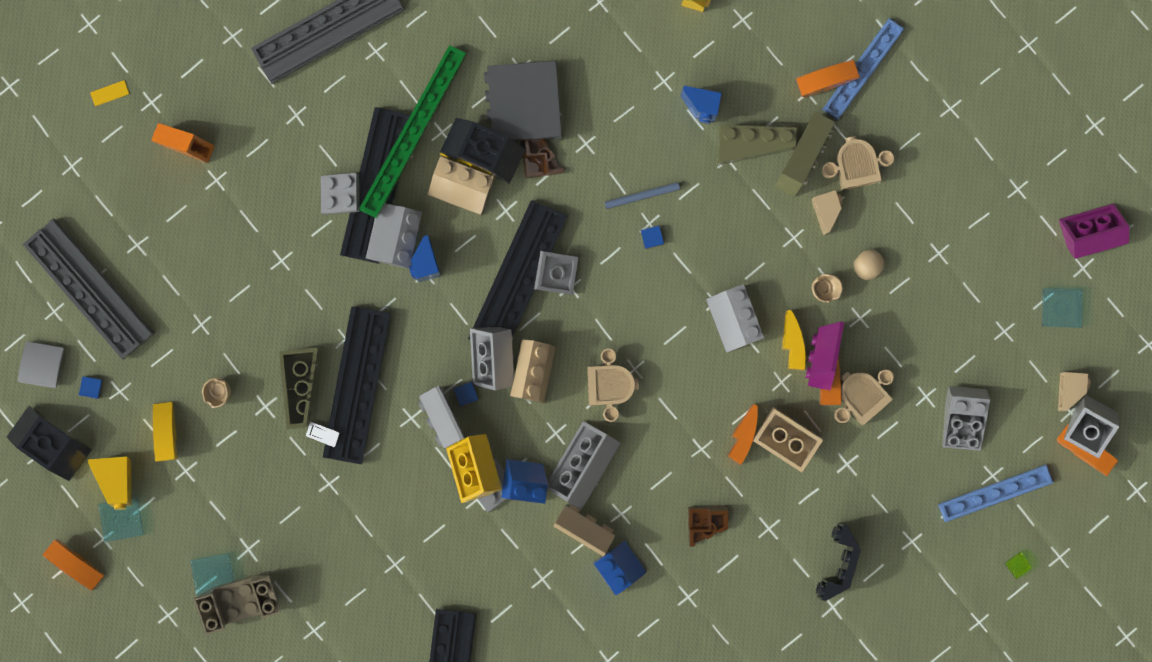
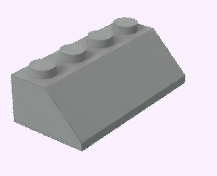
(582, 465)

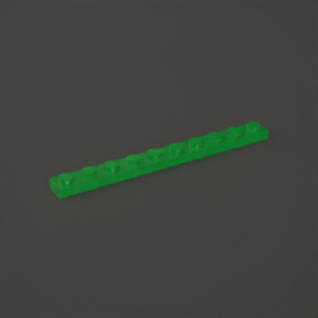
(413, 132)

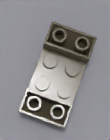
(236, 602)

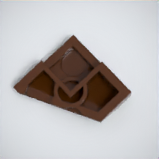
(538, 159)
(705, 522)

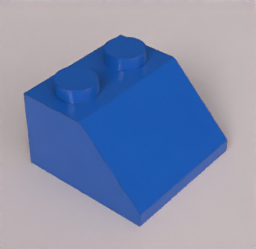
(701, 103)
(424, 262)
(524, 482)
(620, 568)

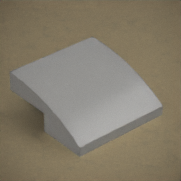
(41, 365)

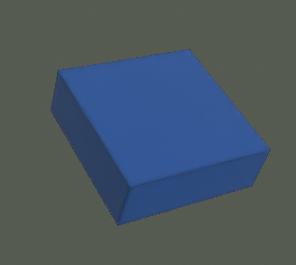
(652, 237)
(90, 387)
(466, 394)

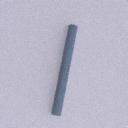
(642, 195)

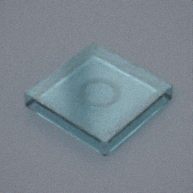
(1062, 308)
(121, 523)
(211, 572)

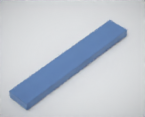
(866, 65)
(995, 493)

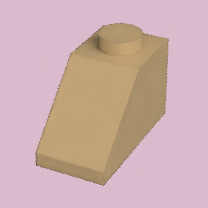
(827, 209)
(1072, 389)

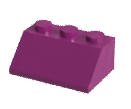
(1094, 231)
(824, 356)

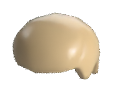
(869, 264)
(827, 288)
(216, 392)

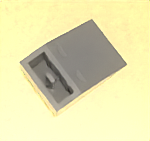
(965, 418)

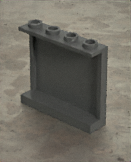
(524, 100)

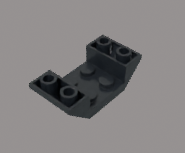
(483, 149)
(48, 444)
(829, 589)

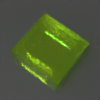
(1018, 565)

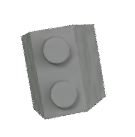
(1092, 426)

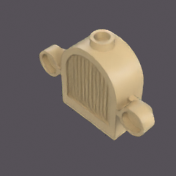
(857, 164)
(610, 385)
(863, 396)

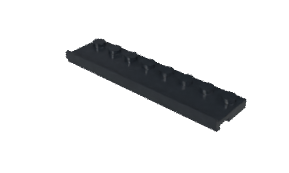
(381, 138)
(518, 272)
(357, 384)
(452, 636)

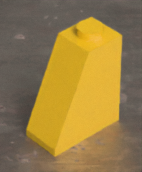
(114, 480)

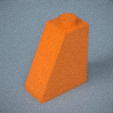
(183, 142)

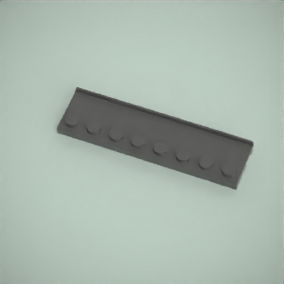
(321, 34)
(88, 288)

